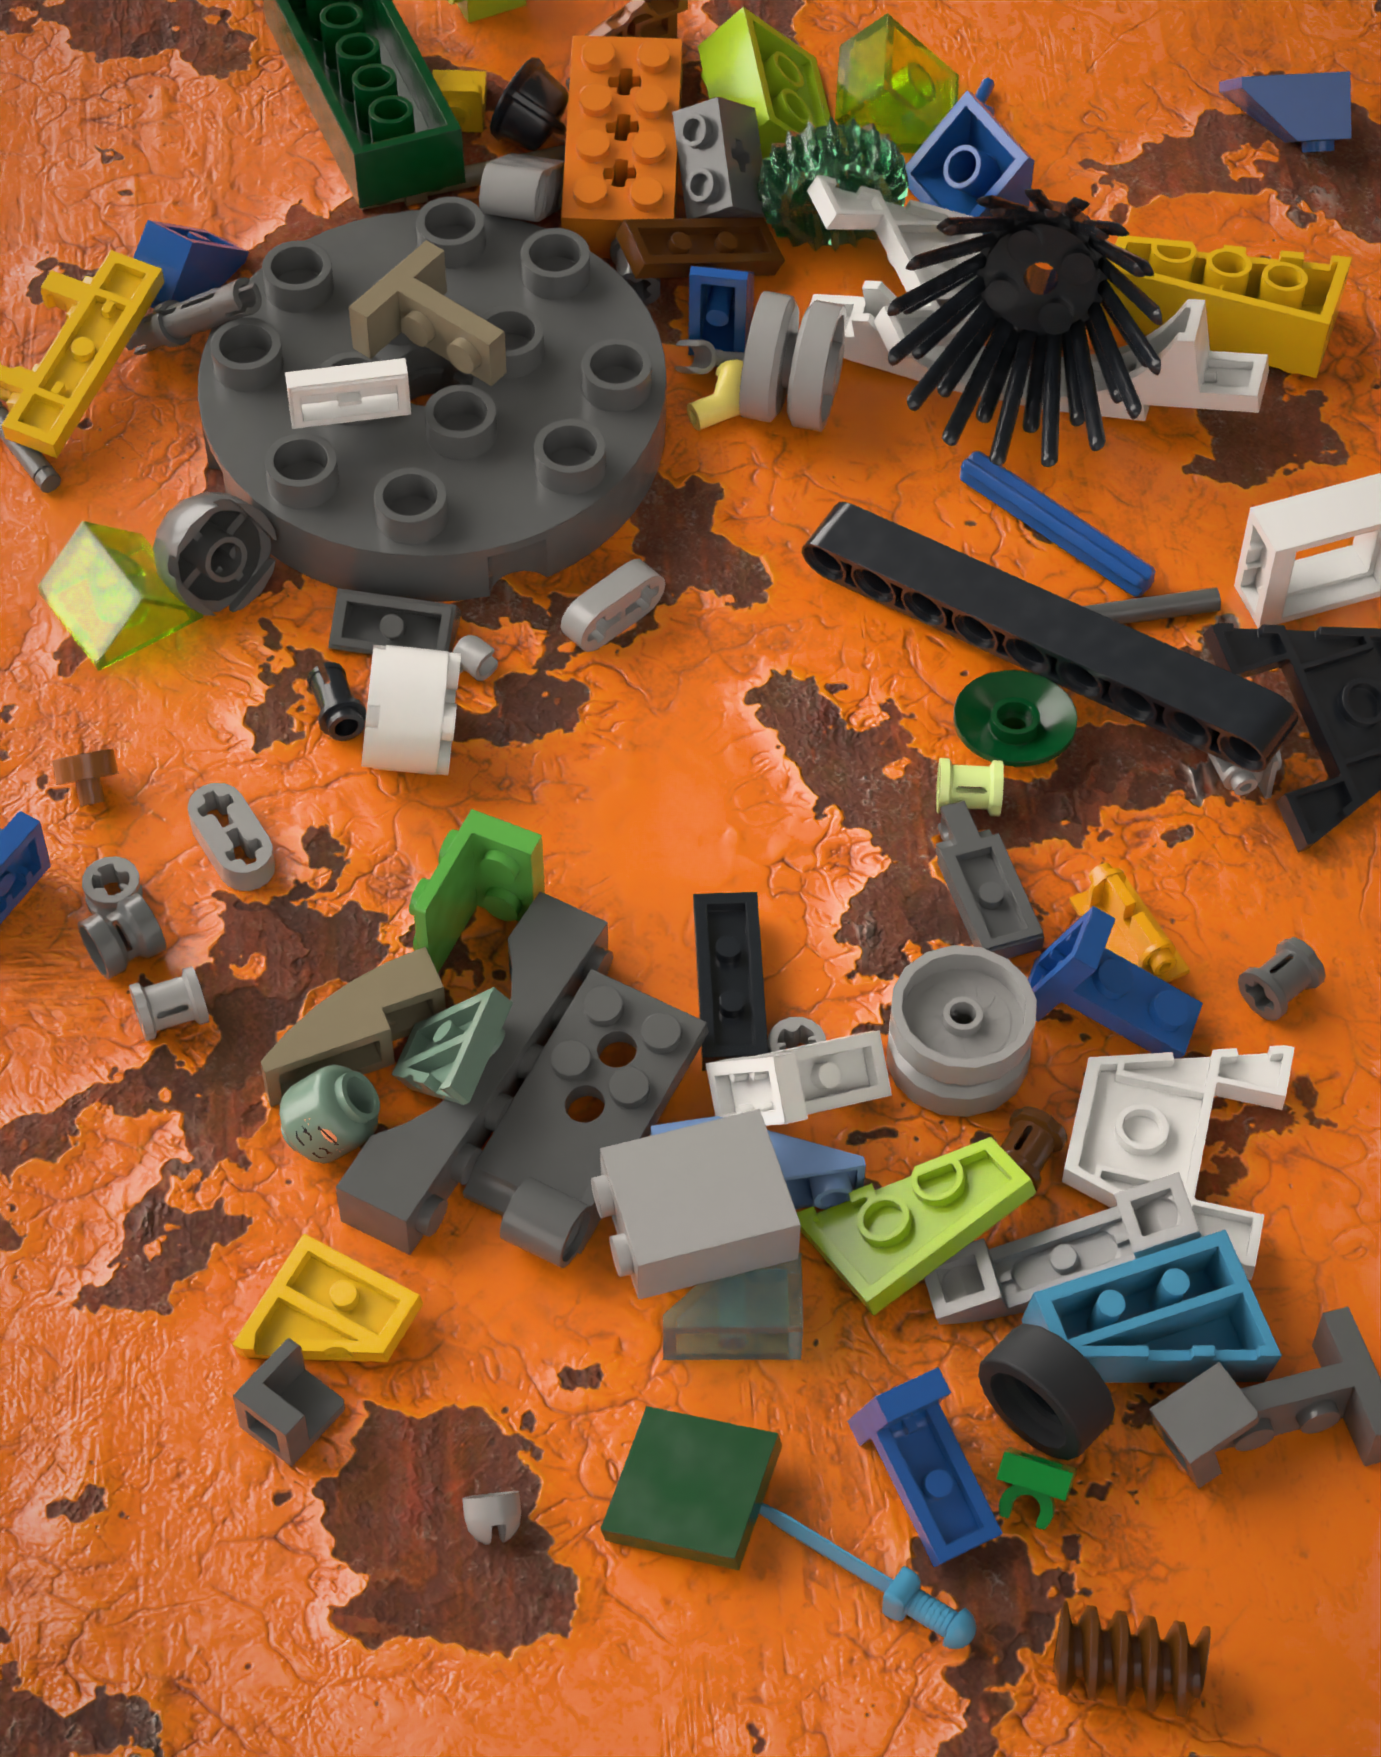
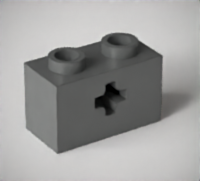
(719, 159)

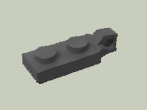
(985, 886)

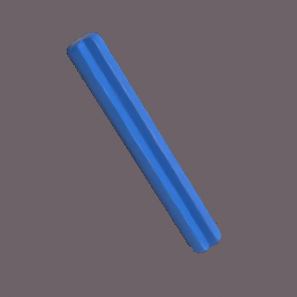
(1057, 524)

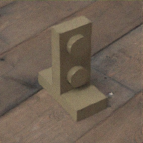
(414, 303)

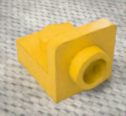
(465, 95)

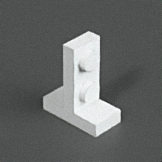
(801, 1079)

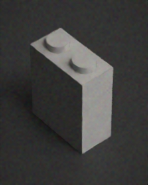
(696, 1204)

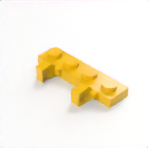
(99, 324)

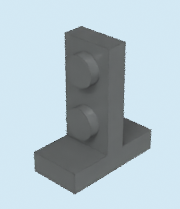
(1317, 1399)

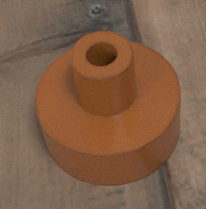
(86, 772)

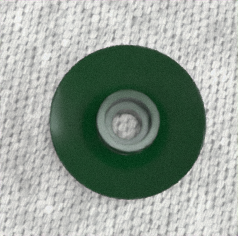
(1015, 718)

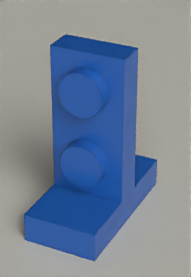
(1112, 989)
(927, 1466)

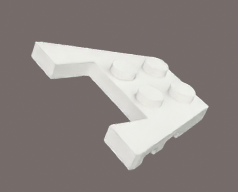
(903, 235)
(1152, 1118)

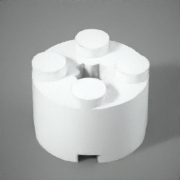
(411, 710)

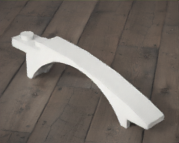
(1188, 375)

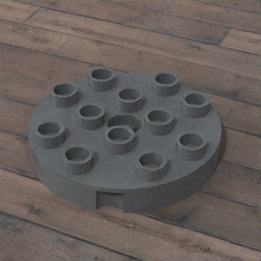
(483, 471)

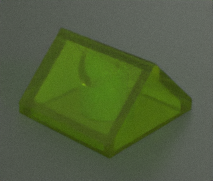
(111, 594)

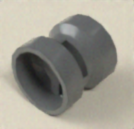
(122, 935)

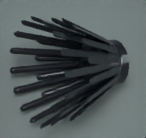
(1030, 320)

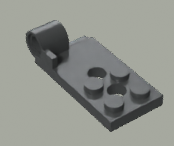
(543, 1160)

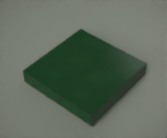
(692, 1487)

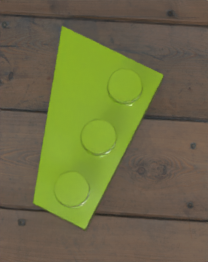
(909, 1228)

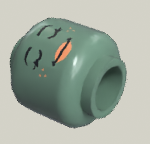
(329, 1113)

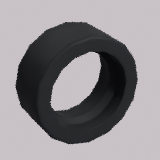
(1046, 1391)

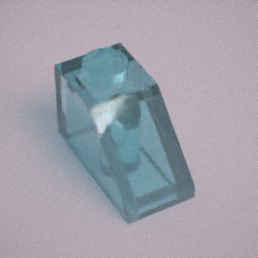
(739, 1317)

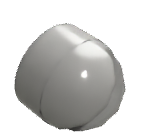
(492, 1509)

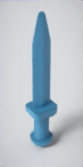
(901, 1595)

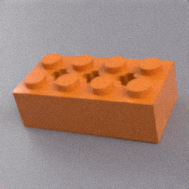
(620, 135)

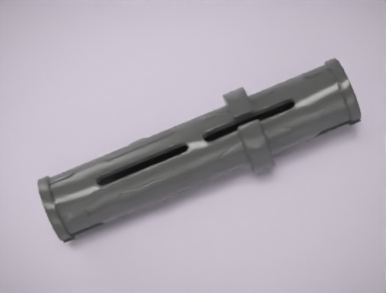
(175, 322)

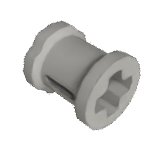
(169, 1003)

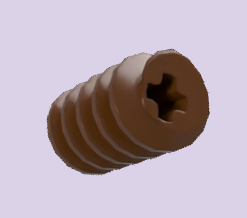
(1130, 1659)

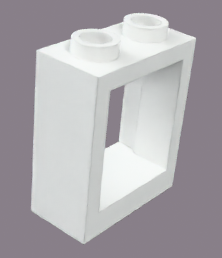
(1287, 589)

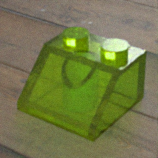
(894, 84)

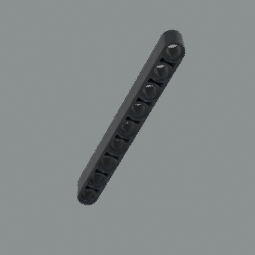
(1052, 637)

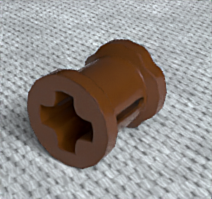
(1032, 1140)

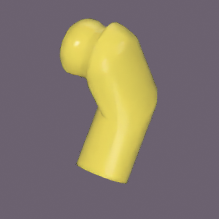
(724, 401)

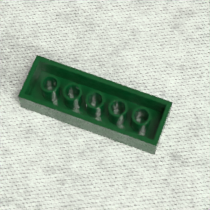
(370, 96)

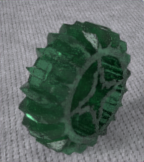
(838, 151)

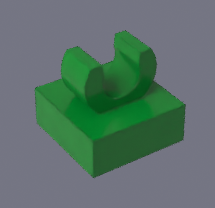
(1034, 1477)

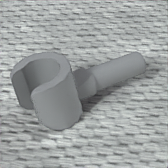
(705, 356)
(476, 657)

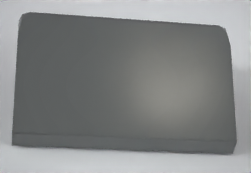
(384, 620)

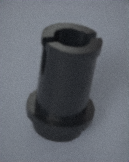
(340, 712)

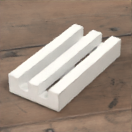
(348, 393)

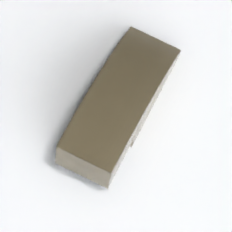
(357, 1023)

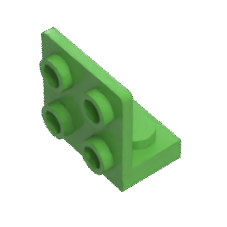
(480, 866)

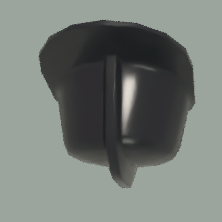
(530, 107)

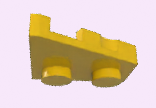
(329, 1309)

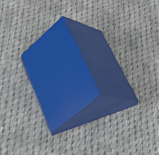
(968, 160)

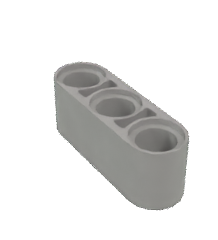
(522, 187)

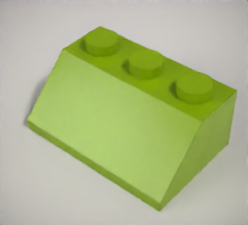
(765, 71)

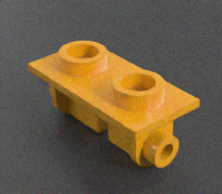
(1135, 930)

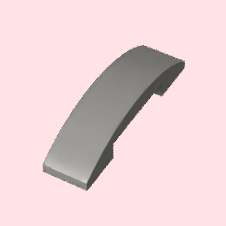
(1001, 1280)

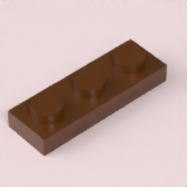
(673, 245)

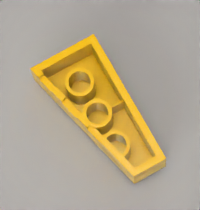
(1250, 301)

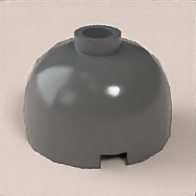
(214, 552)

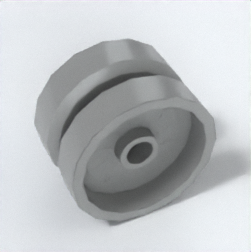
(792, 361)
(960, 1030)

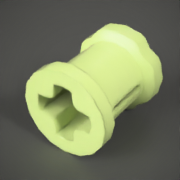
(985, 798)

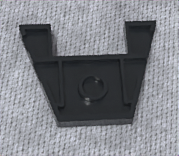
(1338, 693)

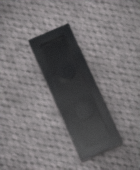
(730, 975)

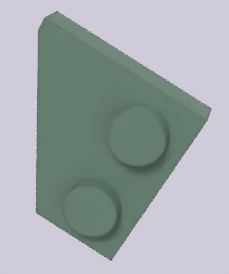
(453, 1047)

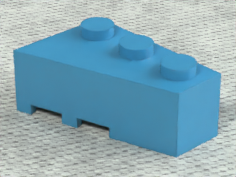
(1163, 1316)

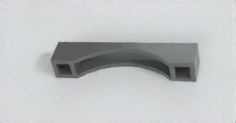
(408, 1172)

